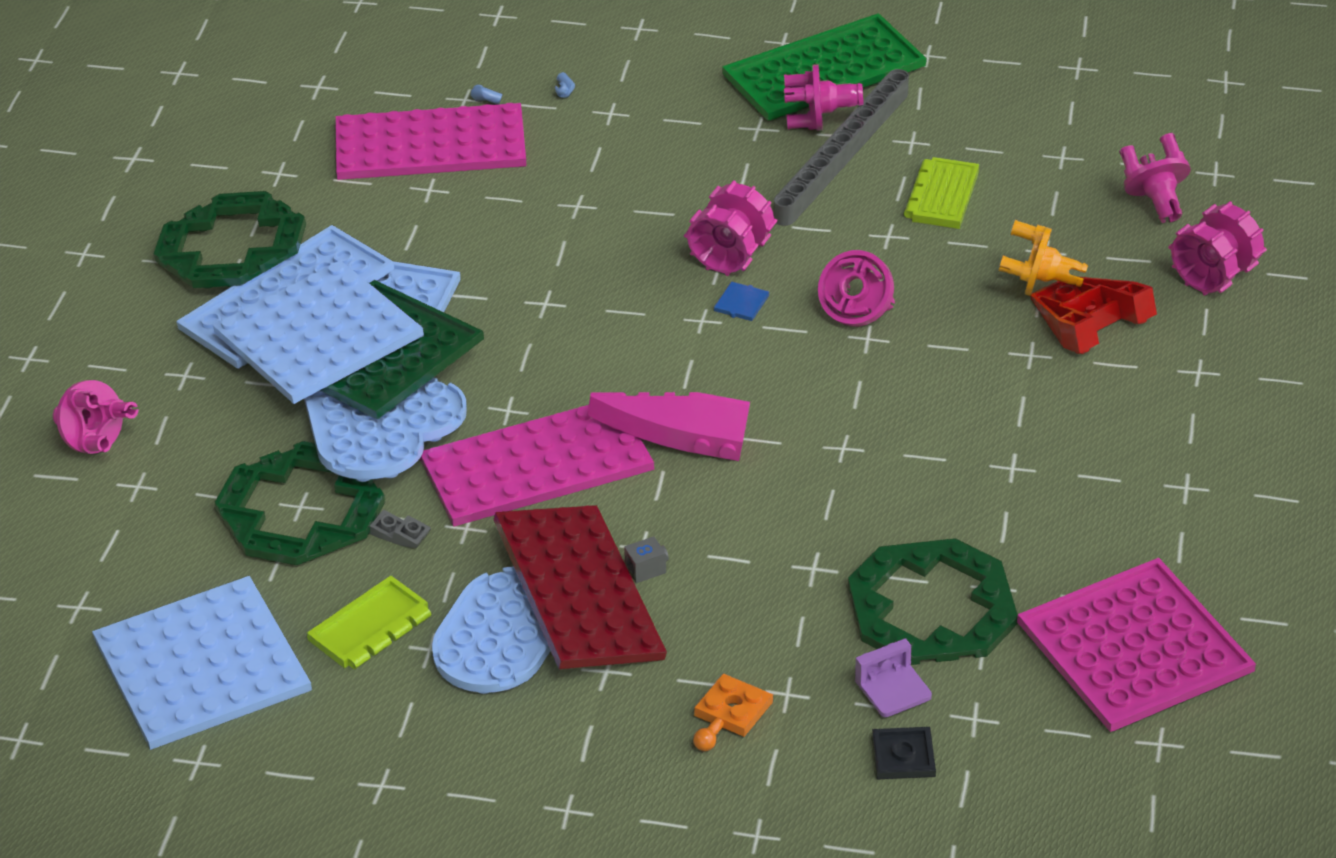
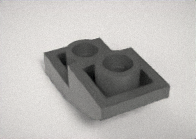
(398, 531)

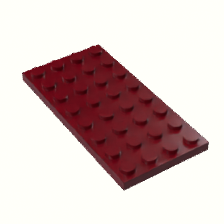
(579, 587)

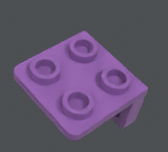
(890, 680)

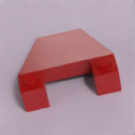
(1081, 311)

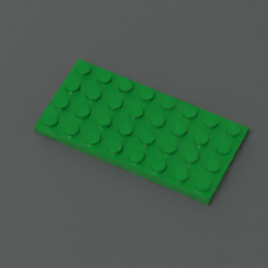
(845, 55)

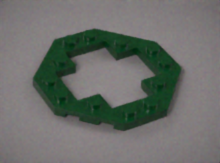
(257, 261)
(322, 537)
(921, 558)

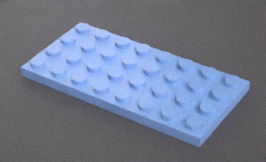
(313, 255)

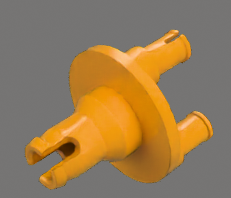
(1044, 261)

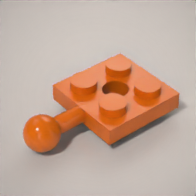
(737, 719)

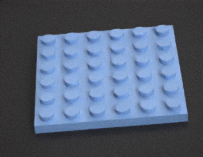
(317, 331)
(201, 662)

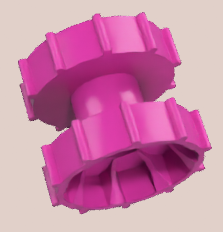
(730, 228)
(1217, 248)

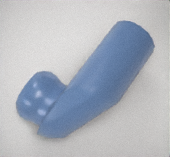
(566, 87)
(481, 93)

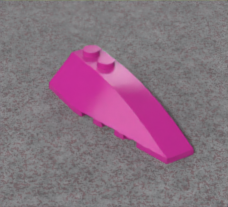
(687, 423)

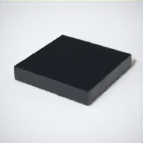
(903, 753)

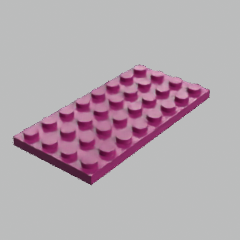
(430, 141)
(531, 464)

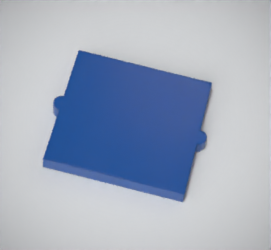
(741, 301)

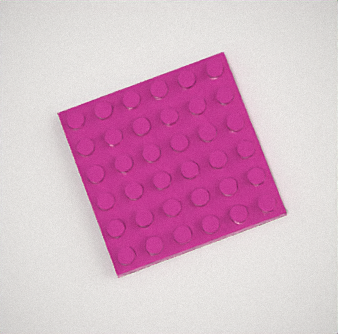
(1135, 644)

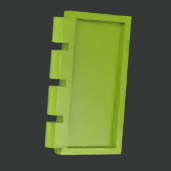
(942, 192)
(370, 623)

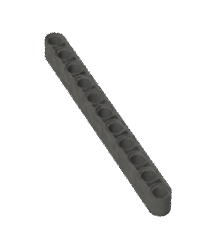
(840, 147)

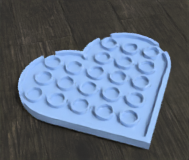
(373, 448)

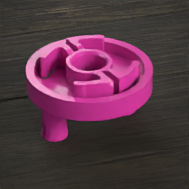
(874, 295)

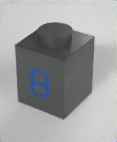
(645, 559)

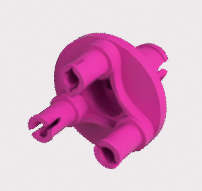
(821, 96)
(1157, 178)
(91, 416)

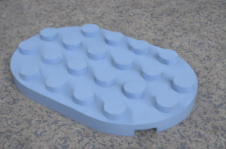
(490, 636)

